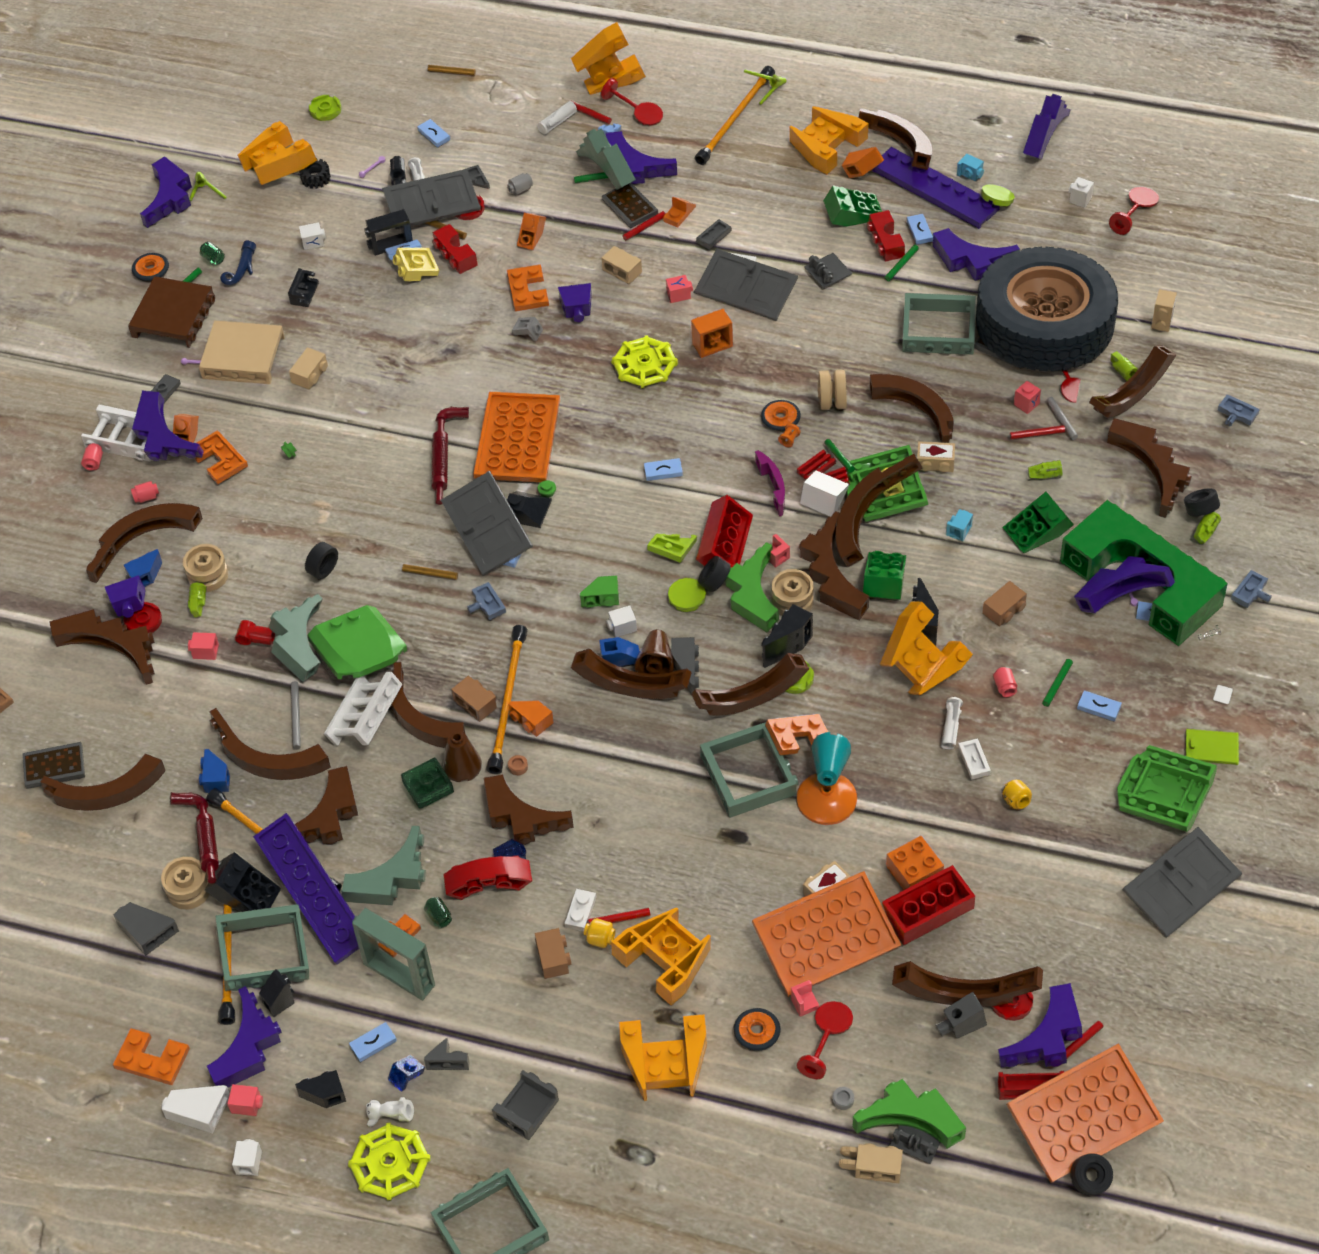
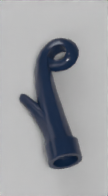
(248, 249)

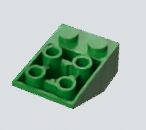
(850, 206)
(1038, 524)
(884, 575)

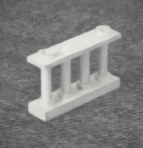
(121, 419)
(373, 714)

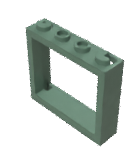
(941, 303)
(757, 799)
(257, 919)
(417, 977)
(481, 1191)

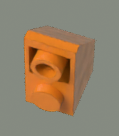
(861, 162)
(531, 230)
(186, 426)
(532, 715)

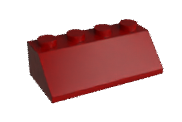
(725, 531)
(929, 904)

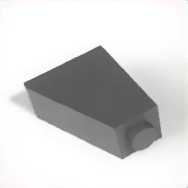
(145, 926)

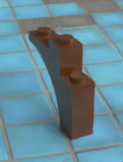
(335, 805)
(525, 819)

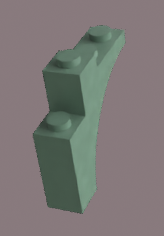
(606, 157)
(291, 641)
(382, 883)

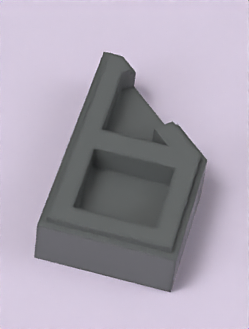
(478, 177)

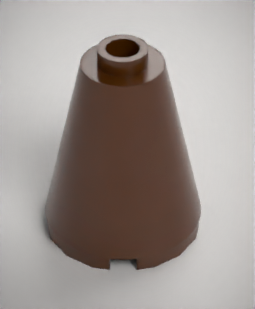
(655, 654)
(461, 758)

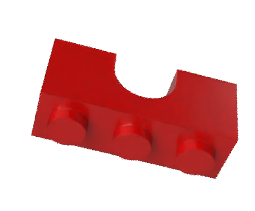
(882, 226)
(447, 241)

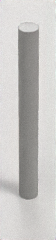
(295, 715)

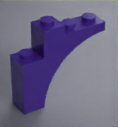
(1045, 124)
(640, 164)
(171, 193)
(962, 254)
(152, 427)
(1128, 577)
(1046, 1042)
(245, 1054)

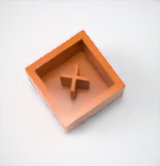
(712, 333)
(913, 862)

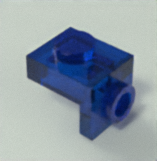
(510, 849)
(404, 1071)

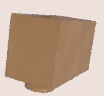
(1004, 603)
(474, 698)
(552, 953)

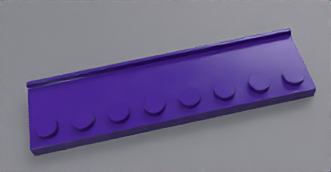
(936, 188)

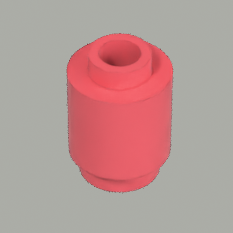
(92, 457)
(144, 492)
(1005, 682)

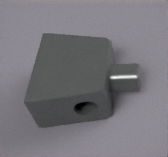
(963, 1017)

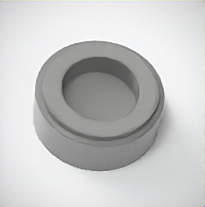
(843, 1098)

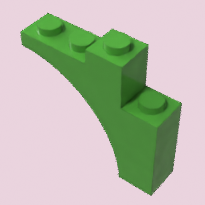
(748, 595)
(902, 1107)

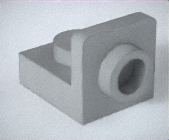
(529, 326)

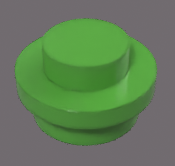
(289, 449)
(547, 488)

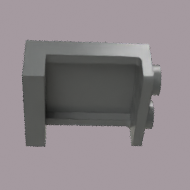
(526, 1105)

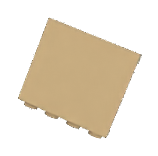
(240, 352)

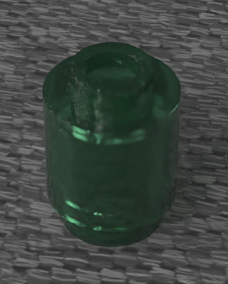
(212, 253)
(438, 912)

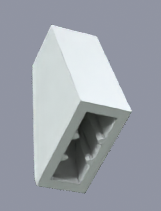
(197, 1106)

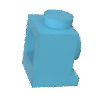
(970, 167)
(959, 525)

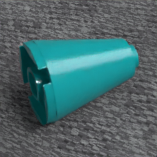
(830, 756)

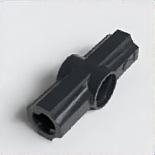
(397, 172)

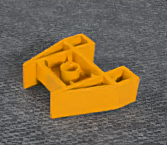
(602, 62)
(825, 134)
(272, 158)
(918, 655)
(668, 946)
(665, 1062)

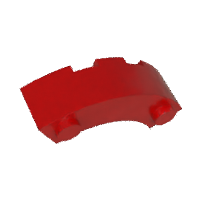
(498, 871)

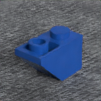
(145, 566)
(619, 651)
(214, 773)

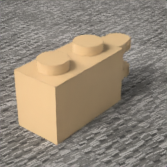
(873, 1162)

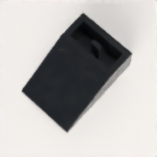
(921, 594)
(788, 635)
(242, 885)

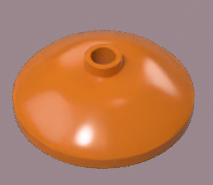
(823, 806)

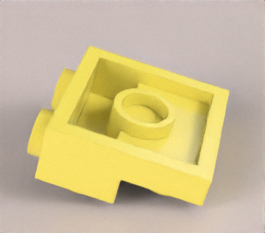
(415, 263)

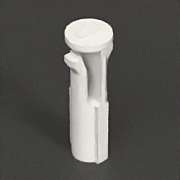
(557, 117)
(416, 169)
(951, 723)

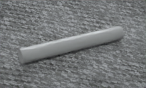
(1062, 418)

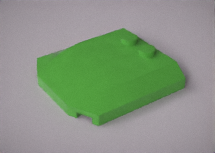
(885, 506)
(357, 642)
(1165, 787)

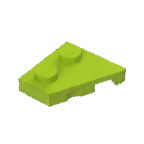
(671, 546)

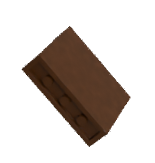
(172, 309)

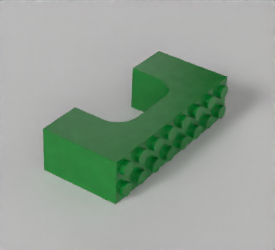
(1113, 536)

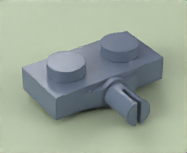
(1237, 410)
(1251, 589)
(487, 601)

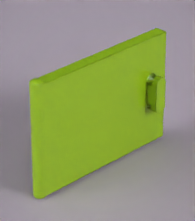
(1213, 746)

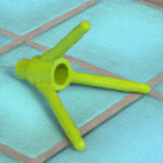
(775, 81)
(200, 182)

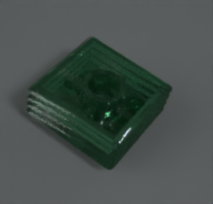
(428, 772)

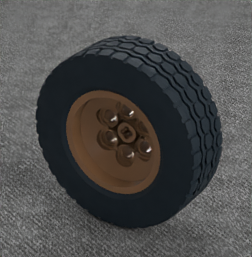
(1046, 308)

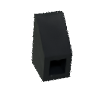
(277, 993)
(322, 1090)

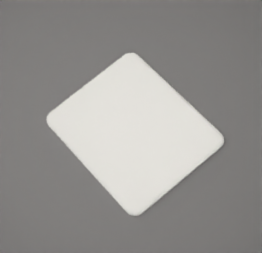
(1223, 694)

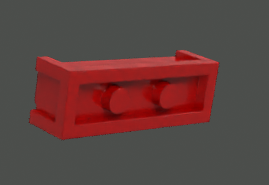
(1014, 1085)

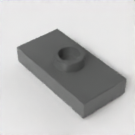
(713, 234)
(166, 386)

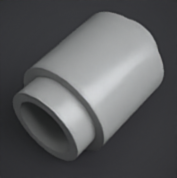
(519, 183)

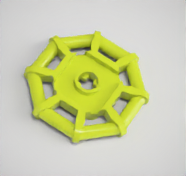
(639, 350)
(391, 1172)

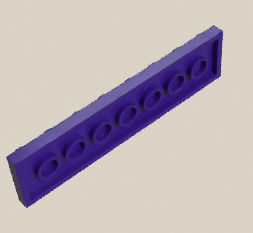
(309, 886)

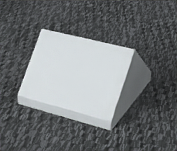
(823, 493)

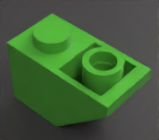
(601, 592)

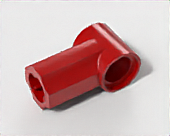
(249, 632)

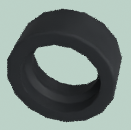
(321, 560)

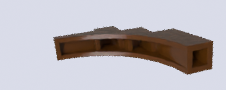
(1158, 458)
(834, 587)
(89, 629)

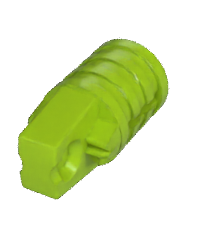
(1123, 365)
(1039, 470)
(1207, 527)
(197, 598)

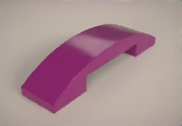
(767, 466)

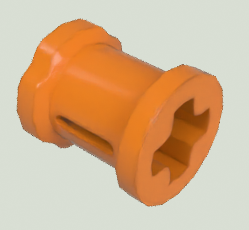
(788, 434)

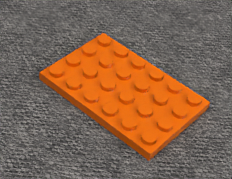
(517, 436)
(826, 932)
(1084, 1112)

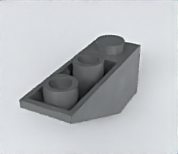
(683, 655)

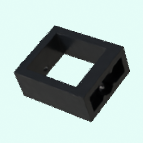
(384, 223)

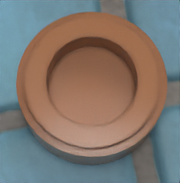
(517, 765)

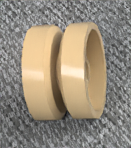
(832, 389)
(206, 566)
(792, 588)
(185, 883)

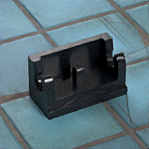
(302, 288)

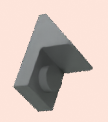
(441, 1059)

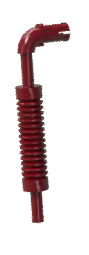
(440, 449)
(205, 831)

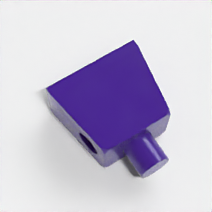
(576, 300)
(126, 596)

